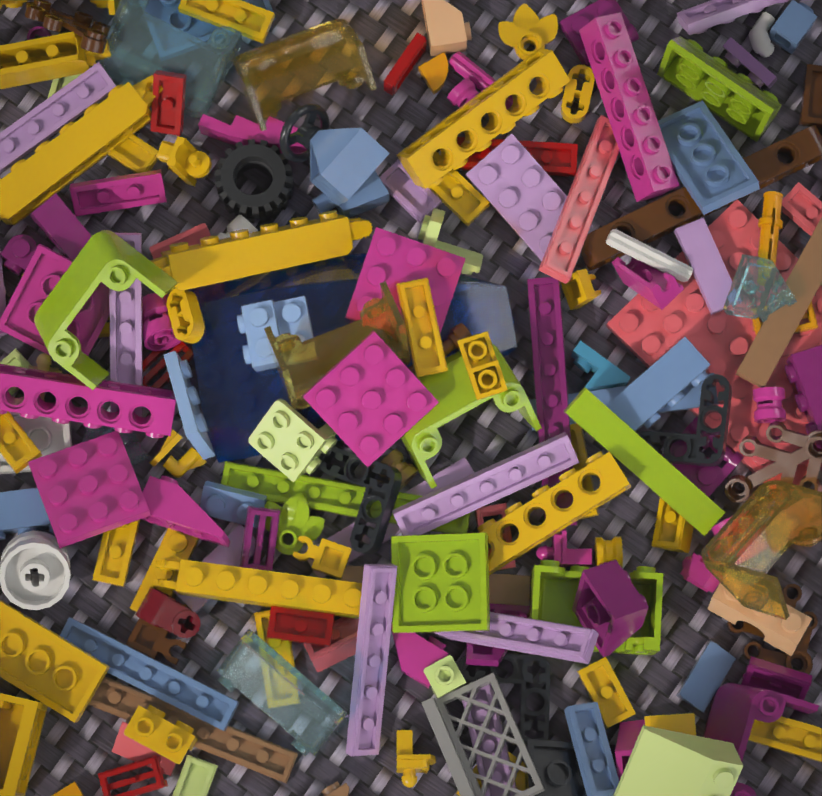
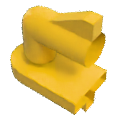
(188, 461)

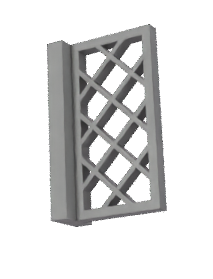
(454, 750)

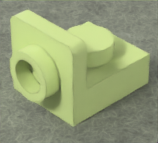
(444, 676)

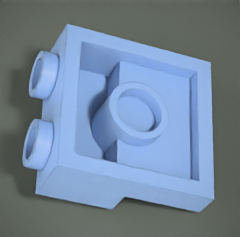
(282, 316)

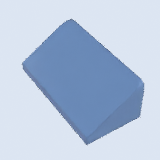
(706, 676)

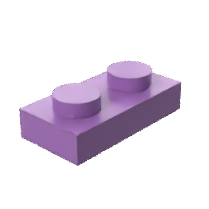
(758, 73)

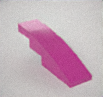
(245, 129)

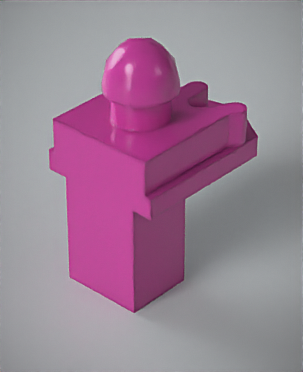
(565, 556)
(697, 574)

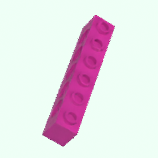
(628, 107)
(65, 387)

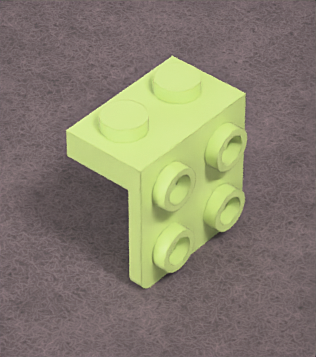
(429, 234)
(291, 440)

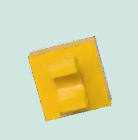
(580, 289)

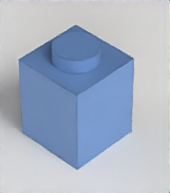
(792, 26)

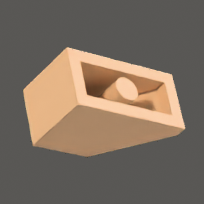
(445, 27)

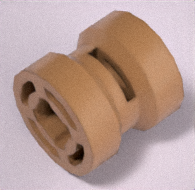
(407, 470)

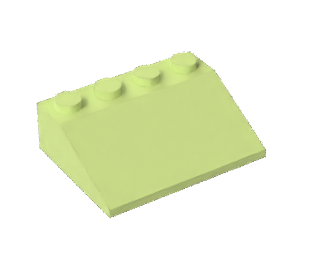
(679, 766)

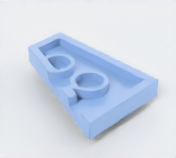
(187, 402)

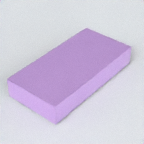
(412, 198)

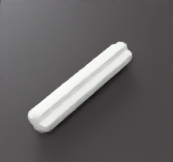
(649, 255)

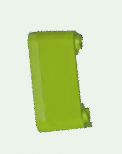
(104, 260)
(455, 398)

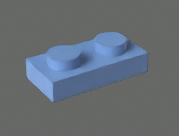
(230, 502)

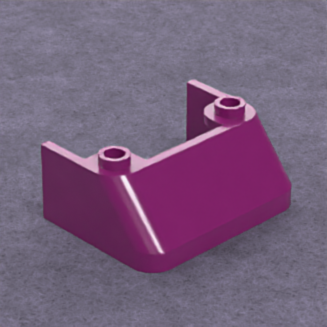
(735, 710)

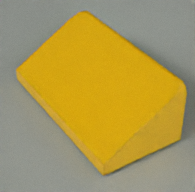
(671, 530)

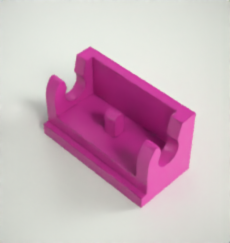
(648, 282)

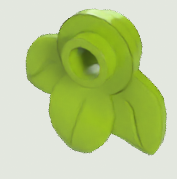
(296, 520)

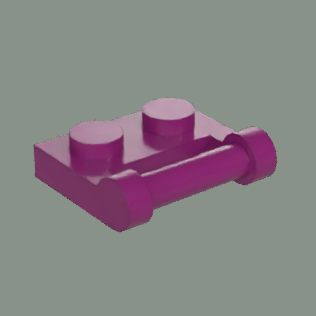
(576, 21)
(704, 477)

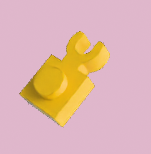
(328, 556)

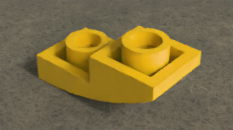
(482, 365)

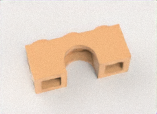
(777, 631)

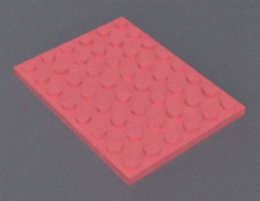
(723, 338)

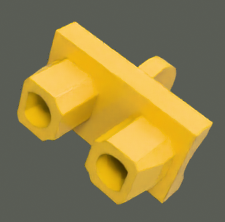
(184, 160)

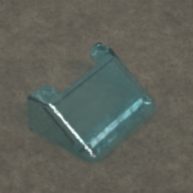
(147, 44)

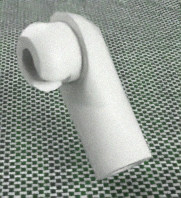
(759, 37)

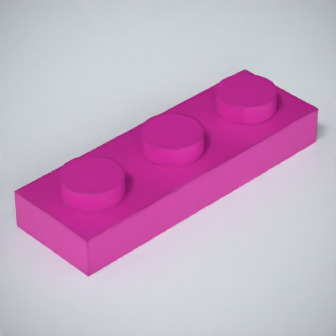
(118, 192)

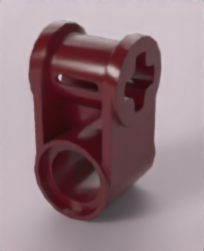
(164, 612)

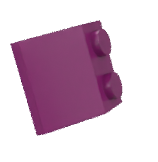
(609, 605)

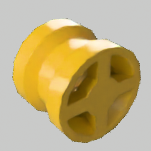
(608, 550)

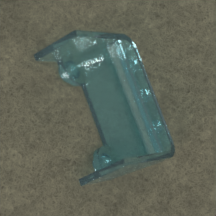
(282, 693)

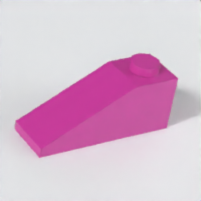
(178, 511)

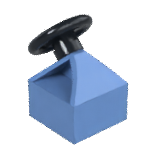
(338, 157)

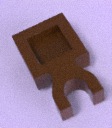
(152, 640)

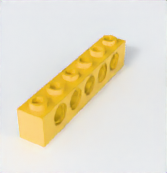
(418, 156)
(584, 502)

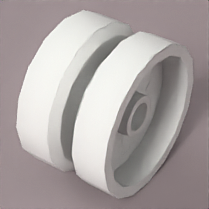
(30, 588)

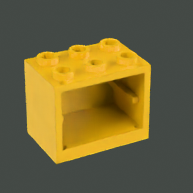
(19, 738)

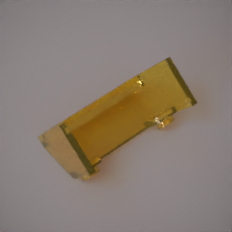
(301, 65)
(307, 361)
(758, 537)

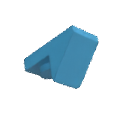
(605, 373)

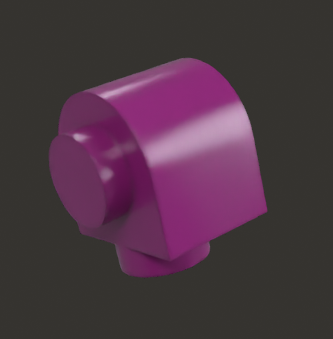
(18, 253)

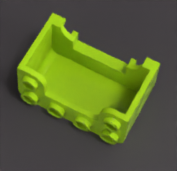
(555, 590)

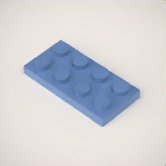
(706, 158)

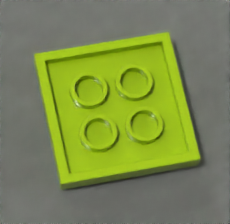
(441, 583)

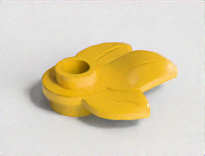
(528, 29)

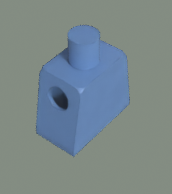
(368, 196)

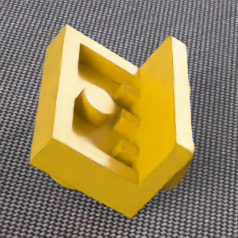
(160, 735)

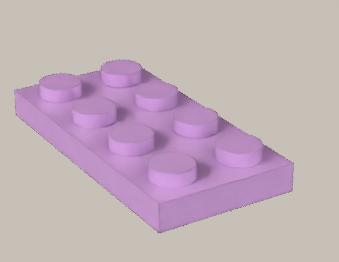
(520, 193)

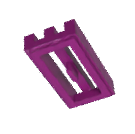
(262, 512)
(776, 677)

